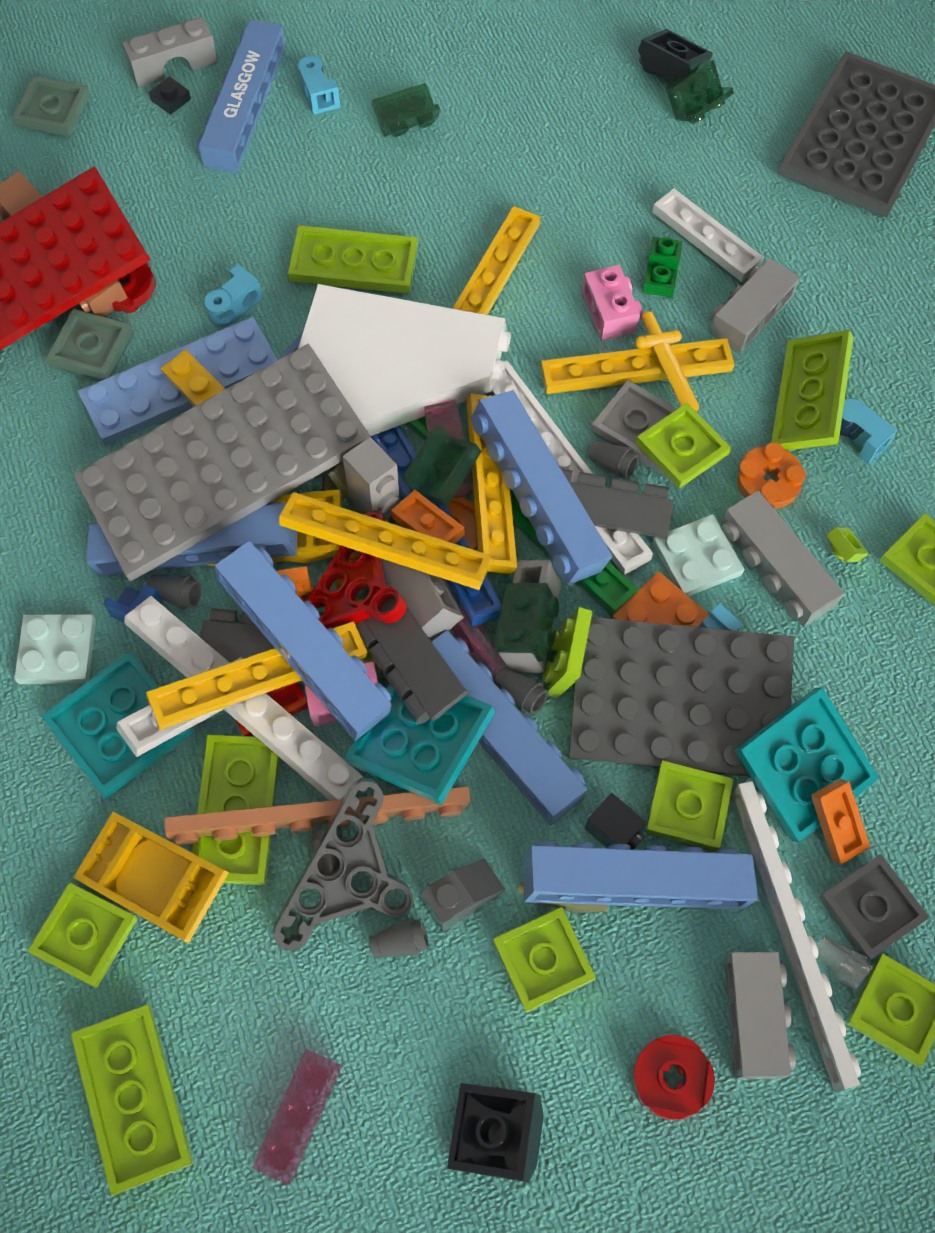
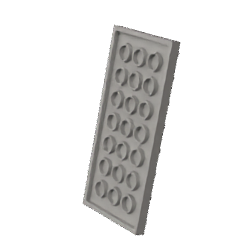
(220, 461)

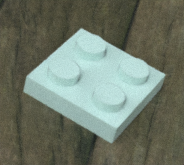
(698, 556)
(55, 649)

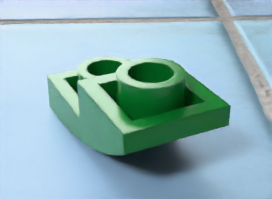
(662, 267)

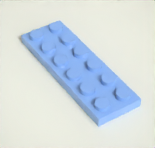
(146, 397)

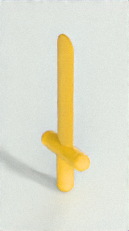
(661, 343)

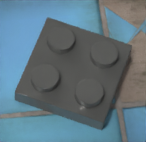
(873, 907)

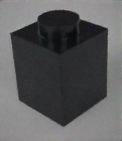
(615, 824)

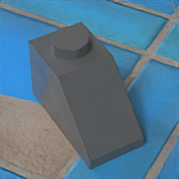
(461, 893)

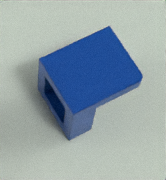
(129, 600)

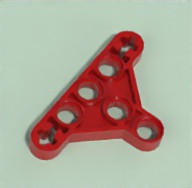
(357, 575)

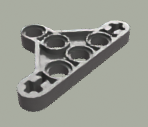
(336, 891)

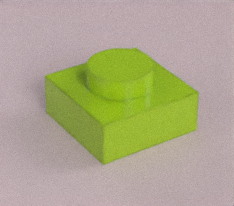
(846, 545)

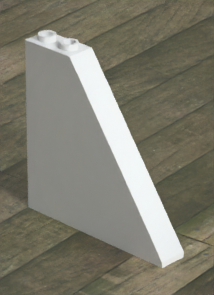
(402, 353)

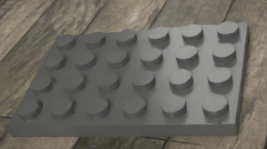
(863, 134)
(676, 693)

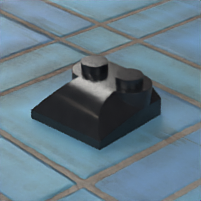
(670, 55)
(496, 1132)

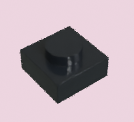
(169, 95)

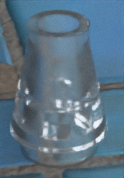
(844, 963)

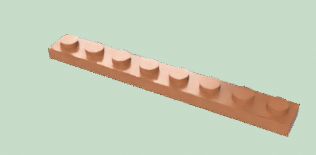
(303, 816)

